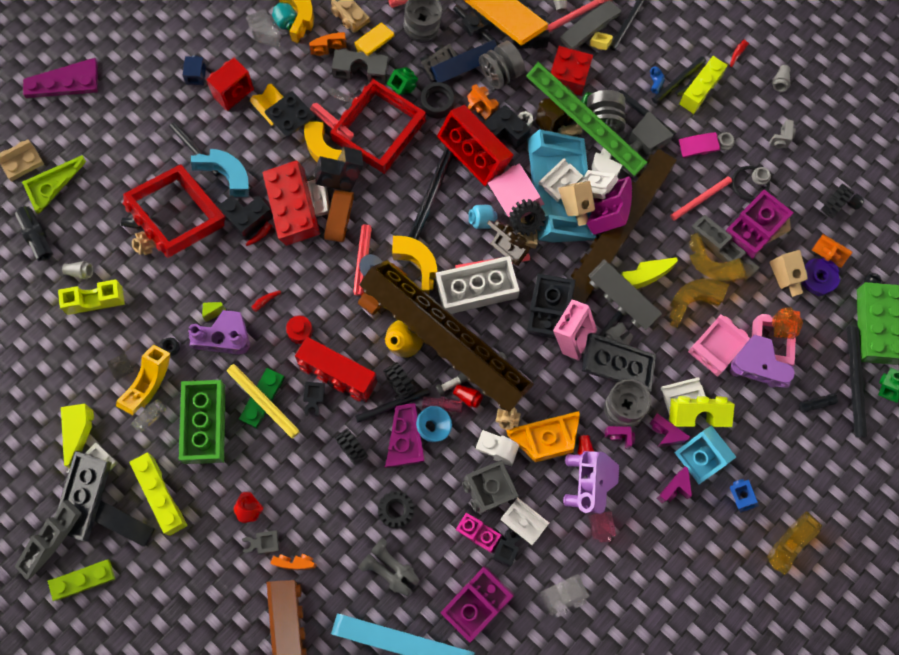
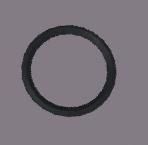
(734, 184)

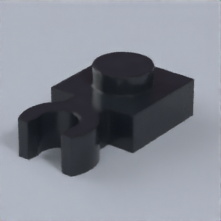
(313, 395)
(506, 550)

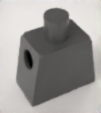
(649, 135)

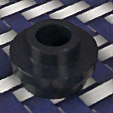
(170, 341)

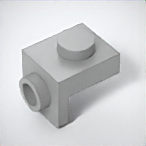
(786, 136)

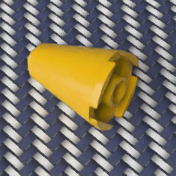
(402, 341)

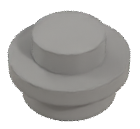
(725, 141)
(761, 176)

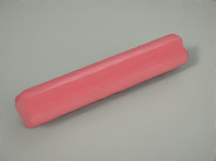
(330, 120)

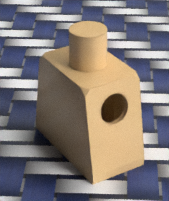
(578, 200)
(790, 271)

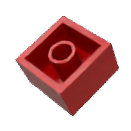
(572, 68)
(230, 83)

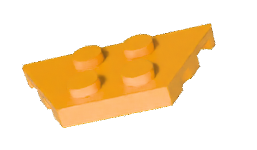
(547, 437)

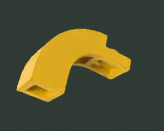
(304, 19)
(314, 137)
(414, 251)
(151, 374)

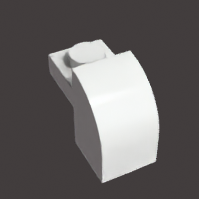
(603, 163)
(499, 447)

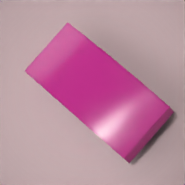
(699, 144)
(478, 533)

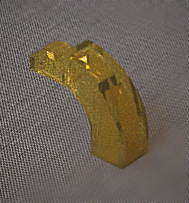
(723, 272)
(703, 290)
(793, 541)

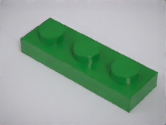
(269, 386)

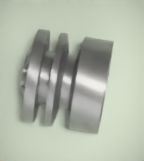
(422, 19)
(502, 64)
(609, 107)
(632, 395)

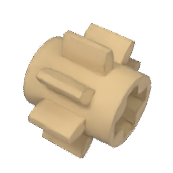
(143, 244)
(508, 420)

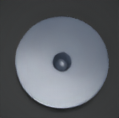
(367, 262)

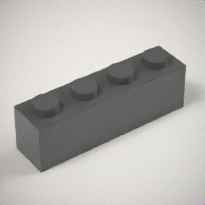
(624, 294)

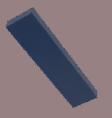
(461, 62)

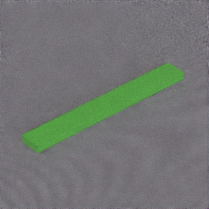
(586, 118)

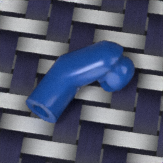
(658, 79)

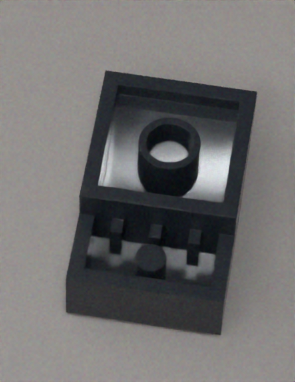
(549, 303)

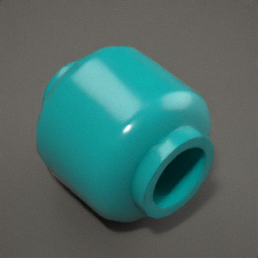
(284, 15)

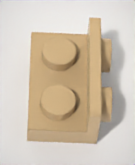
(350, 13)
(20, 160)

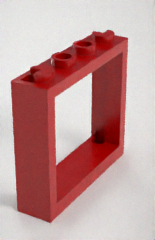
(359, 103)
(179, 173)

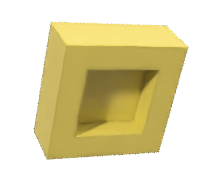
(601, 41)

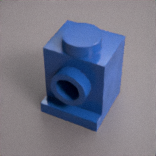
(742, 486)

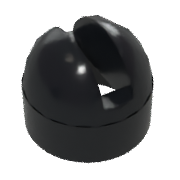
(856, 201)
(877, 278)

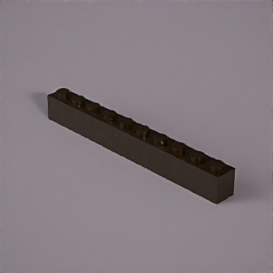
(611, 241)

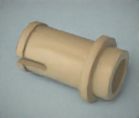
(570, 130)

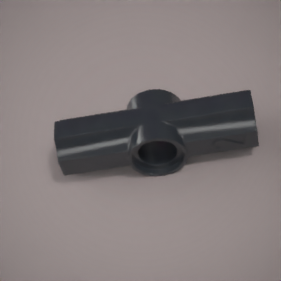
(34, 233)

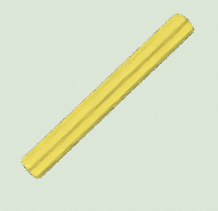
(263, 401)

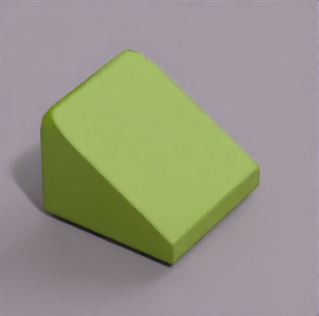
(212, 310)

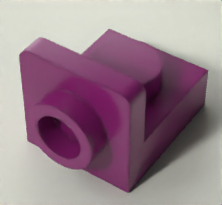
(616, 433)

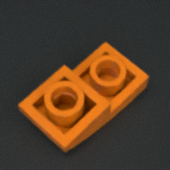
(322, 44)
(299, 563)

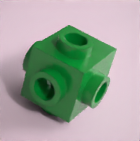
(402, 81)
(890, 385)

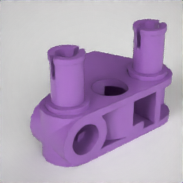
(228, 328)
(760, 353)
(602, 476)

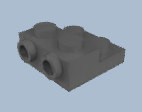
(489, 487)

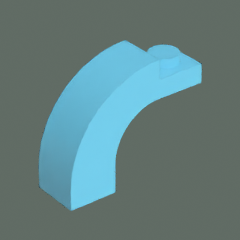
(226, 165)

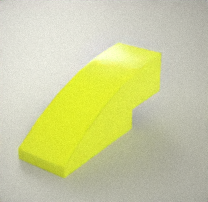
(649, 272)

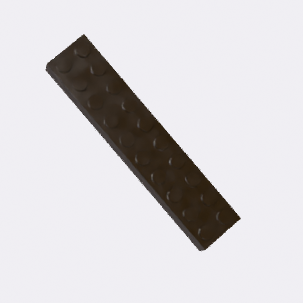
(446, 335)

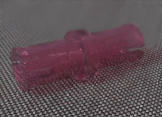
(446, 404)

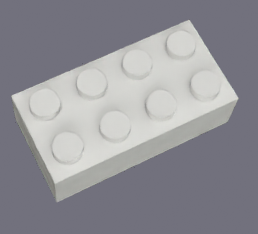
(477, 285)

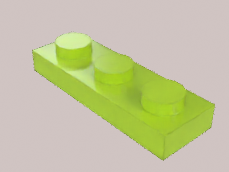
(81, 580)

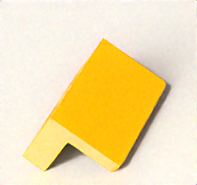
(374, 39)
(266, 100)

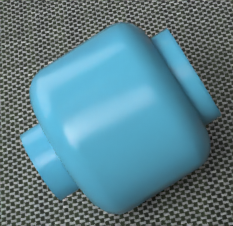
(480, 215)

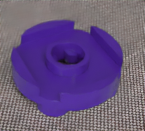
(830, 272)

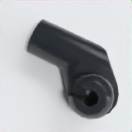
(128, 222)

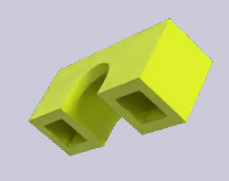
(702, 84)
(106, 295)
(685, 410)

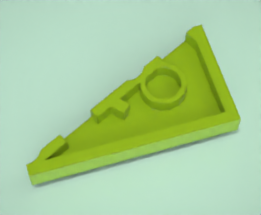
(47, 185)

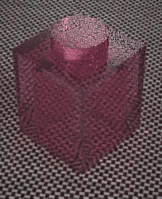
(602, 526)

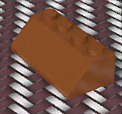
(285, 618)

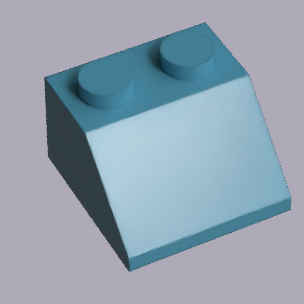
(705, 454)

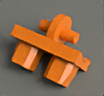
(480, 102)
(832, 250)

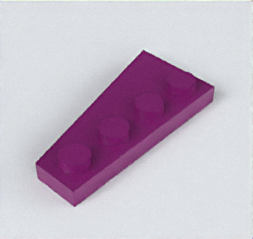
(68, 80)

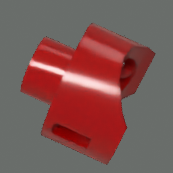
(298, 329)
(247, 508)

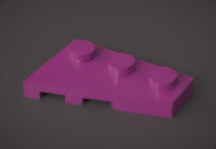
(405, 441)

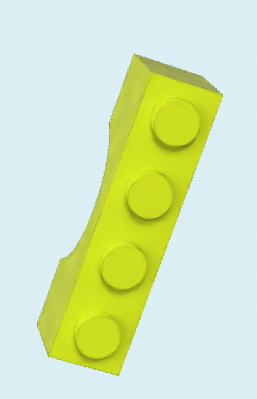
(161, 502)

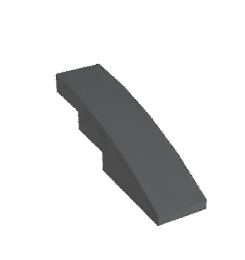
(590, 24)
(722, 245)
(48, 540)

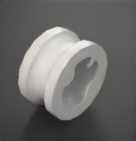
(527, 115)

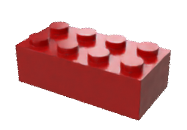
(474, 145)
(291, 203)
(336, 369)

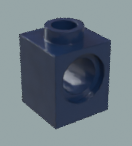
(194, 70)

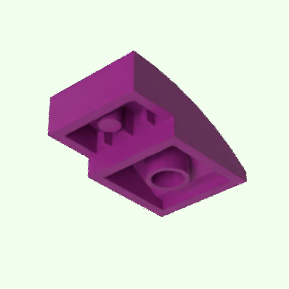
(612, 210)
(759, 223)
(477, 603)

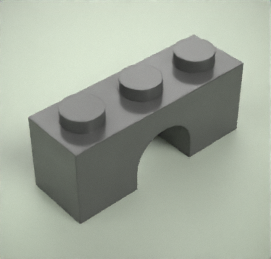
(346, 62)

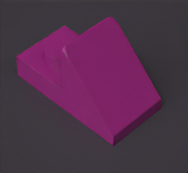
(672, 434)
(680, 483)

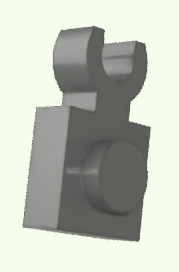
(265, 543)

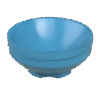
(441, 420)

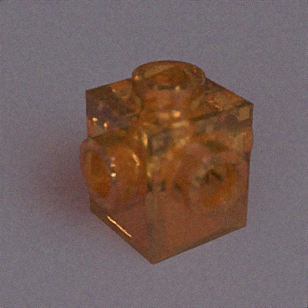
(787, 323)

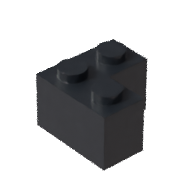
(508, 126)
(339, 173)
(246, 219)

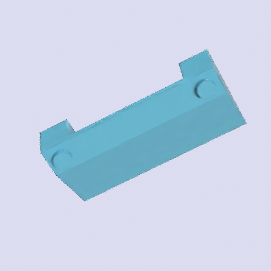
(545, 152)

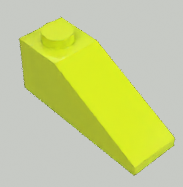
(75, 429)

